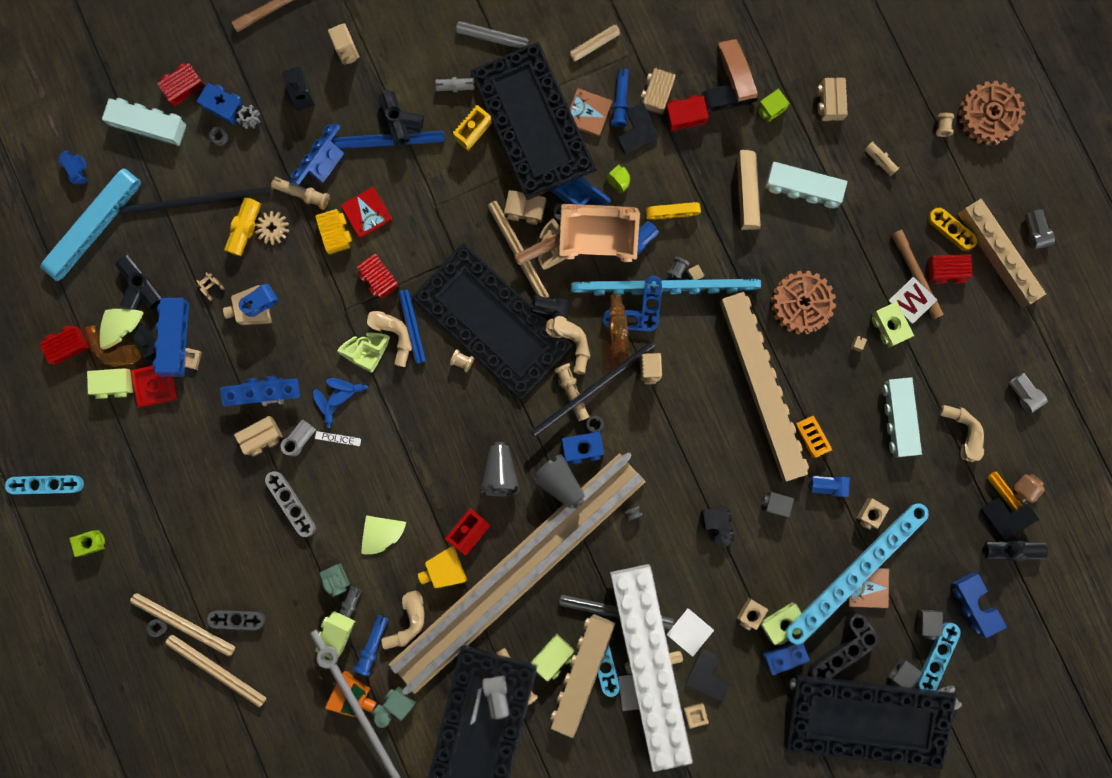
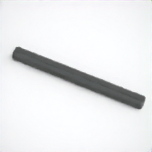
(600, 608)

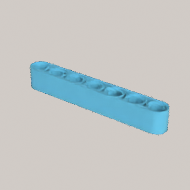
(90, 224)

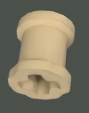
(944, 124)
(461, 360)

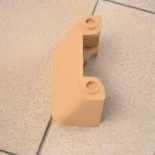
(599, 231)

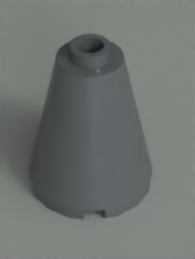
(499, 472)
(560, 482)

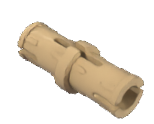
(881, 159)

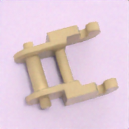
(205, 289)

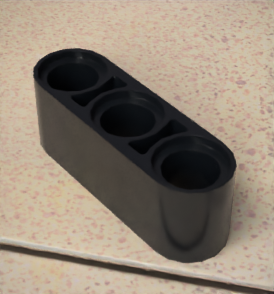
(723, 98)

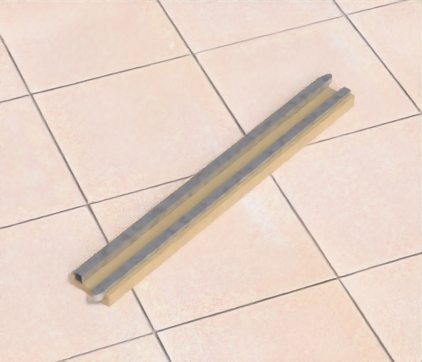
(515, 574)

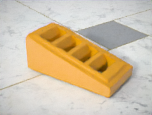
(826, 446)

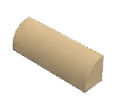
(748, 190)

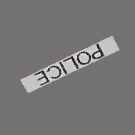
(338, 438)

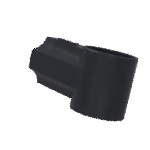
(550, 307)

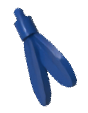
(347, 390)
(324, 406)

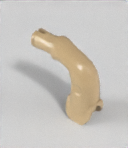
(381, 321)
(561, 327)
(973, 447)
(413, 604)

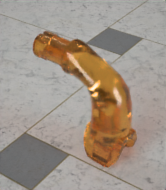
(619, 327)
(122, 356)

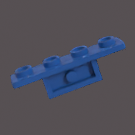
(321, 158)
(581, 193)
(260, 391)

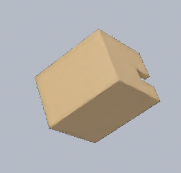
(695, 273)
(858, 344)

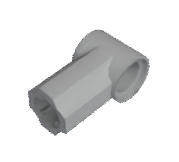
(1030, 396)
(299, 436)
(496, 691)

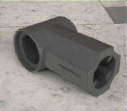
(1039, 234)

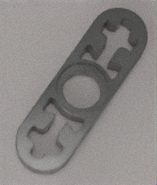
(223, 614)

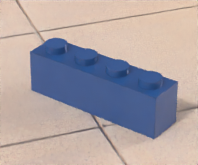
(171, 338)

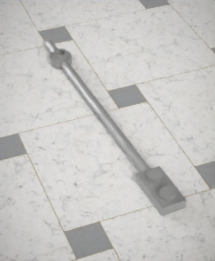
(331, 664)

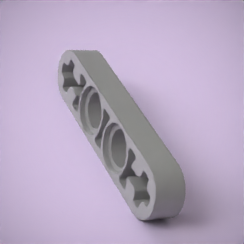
(288, 505)

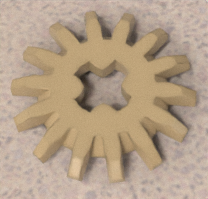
(277, 233)

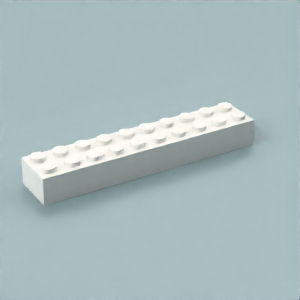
(651, 667)

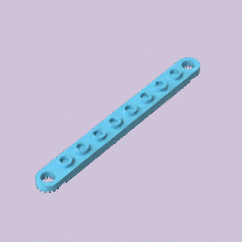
(673, 286)
(857, 573)

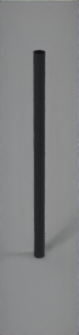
(195, 200)
(592, 389)

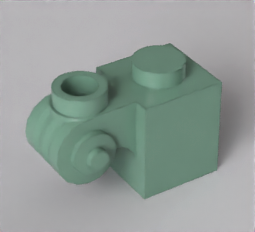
(334, 580)
(396, 704)

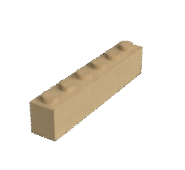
(1002, 253)
(583, 675)

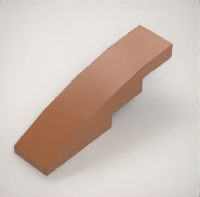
(737, 70)

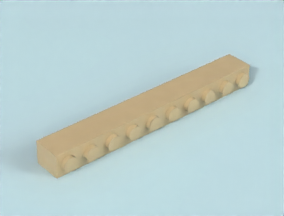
(764, 387)

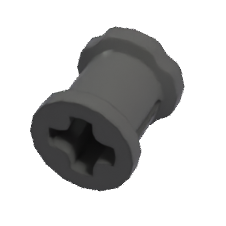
(677, 268)

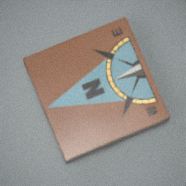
(590, 111)
(873, 591)

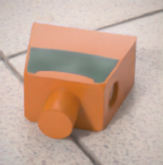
(360, 690)

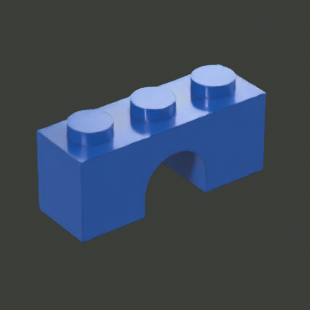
(969, 590)

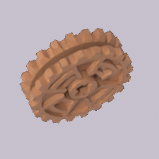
(991, 113)
(800, 288)

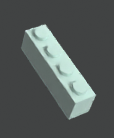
(144, 121)
(806, 185)
(902, 417)

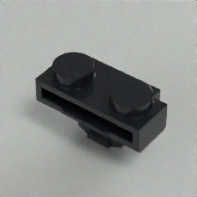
(144, 340)

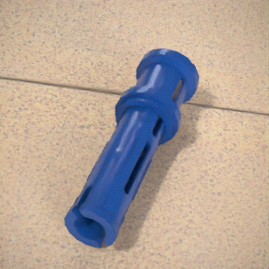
(620, 104)
(368, 654)

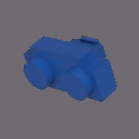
(74, 166)

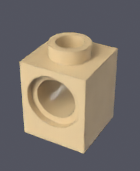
(880, 512)
(760, 614)

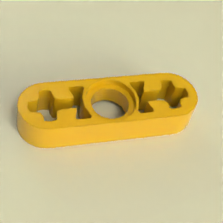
(673, 211)
(944, 229)

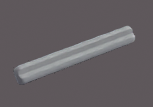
(491, 35)

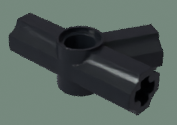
(403, 122)
(135, 294)
(1015, 550)

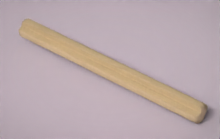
(516, 248)
(182, 624)
(215, 670)

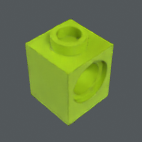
(772, 105)
(79, 543)

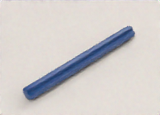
(386, 139)

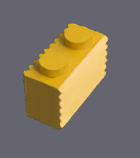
(472, 127)
(333, 231)

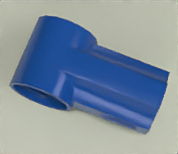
(646, 235)
(835, 486)

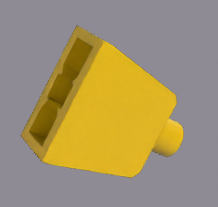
(443, 569)

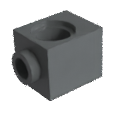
(777, 504)
(929, 623)
(904, 674)

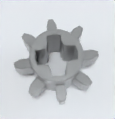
(247, 112)

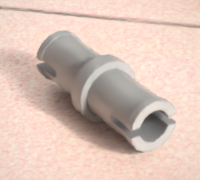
(454, 84)

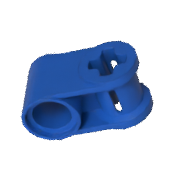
(260, 300)

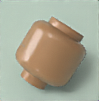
(1029, 488)

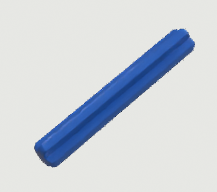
(412, 326)

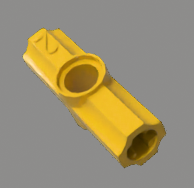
(242, 226)

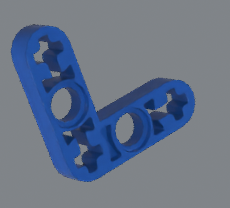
(641, 316)

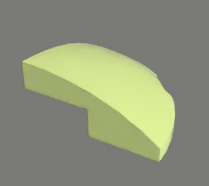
(117, 324)
(366, 350)
(380, 534)

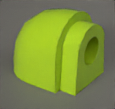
(619, 179)

